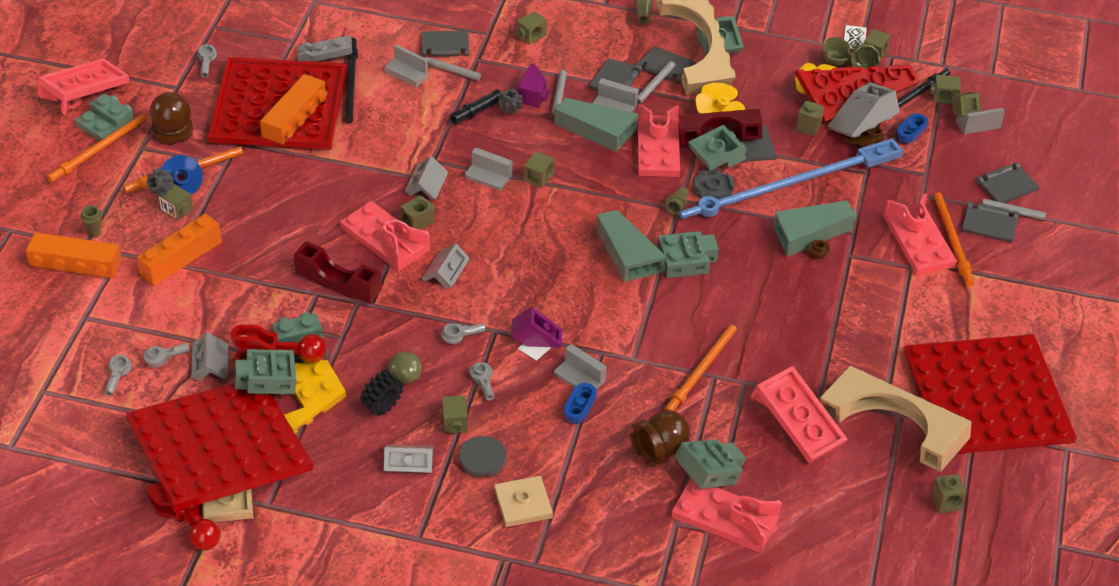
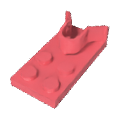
(80, 81)
(658, 143)
(386, 235)
(919, 237)
(800, 414)
(728, 515)

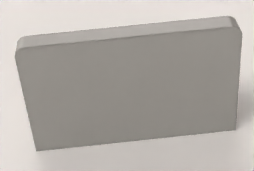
(407, 67)
(616, 95)
(981, 121)
(489, 169)
(428, 177)
(447, 266)
(209, 356)
(581, 368)
(408, 458)

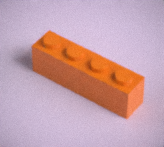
(293, 109)
(179, 249)
(74, 255)

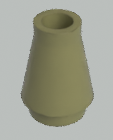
(643, 10)
(677, 201)
(92, 219)

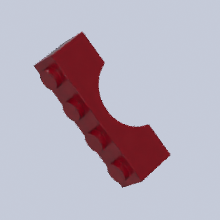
(743, 123)
(316, 265)

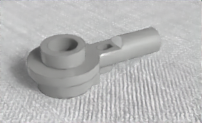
(206, 54)
(454, 333)
(158, 356)
(118, 366)
(481, 374)

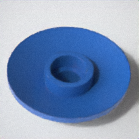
(188, 168)

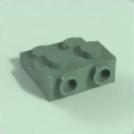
(730, 33)
(104, 117)
(718, 148)
(294, 329)

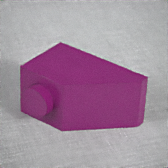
(533, 87)
(536, 330)

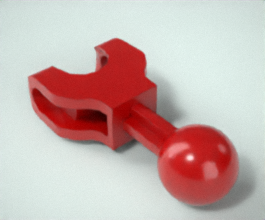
(310, 347)
(203, 533)

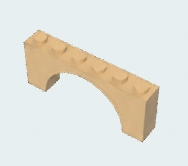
(716, 64)
(859, 392)

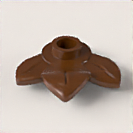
(867, 137)

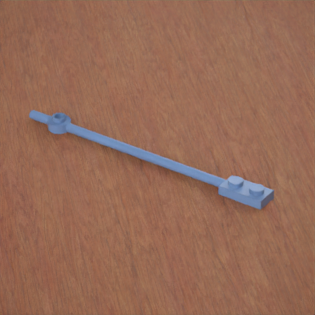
(869, 155)

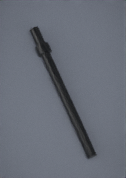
(351, 82)
(922, 88)

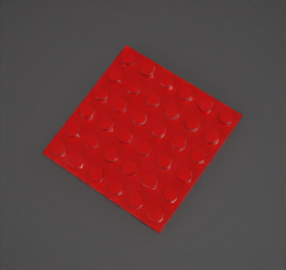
(256, 85)
(997, 386)
(217, 444)

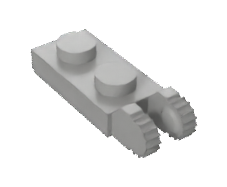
(325, 49)

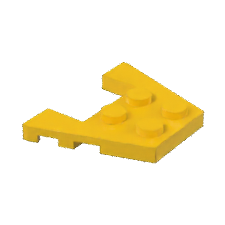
(316, 392)

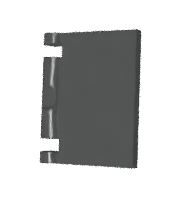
(445, 43)
(658, 58)
(616, 72)
(759, 149)
(1007, 183)
(990, 222)

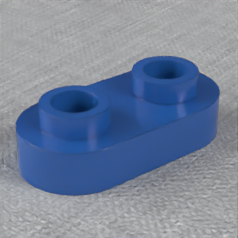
(912, 128)
(579, 404)

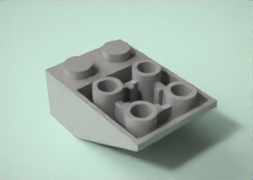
(865, 110)

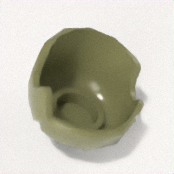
(836, 51)
(865, 56)
(405, 367)

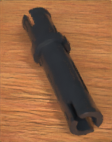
(470, 110)

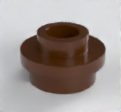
(818, 249)

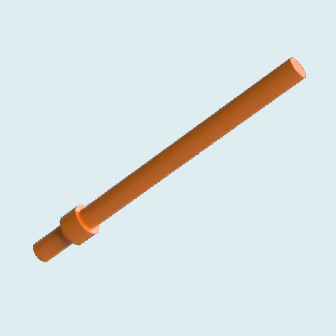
(67, 167)
(141, 183)
(963, 266)
(679, 396)

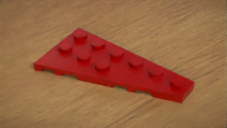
(835, 86)

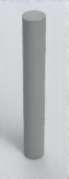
(453, 69)
(656, 81)
(559, 89)
(1022, 211)

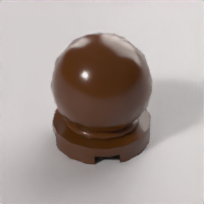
(170, 118)
(660, 436)

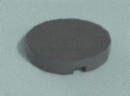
(713, 184)
(482, 456)

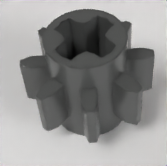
(510, 101)
(159, 181)

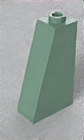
(597, 122)
(819, 222)
(629, 249)

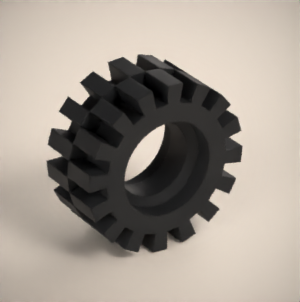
(381, 393)

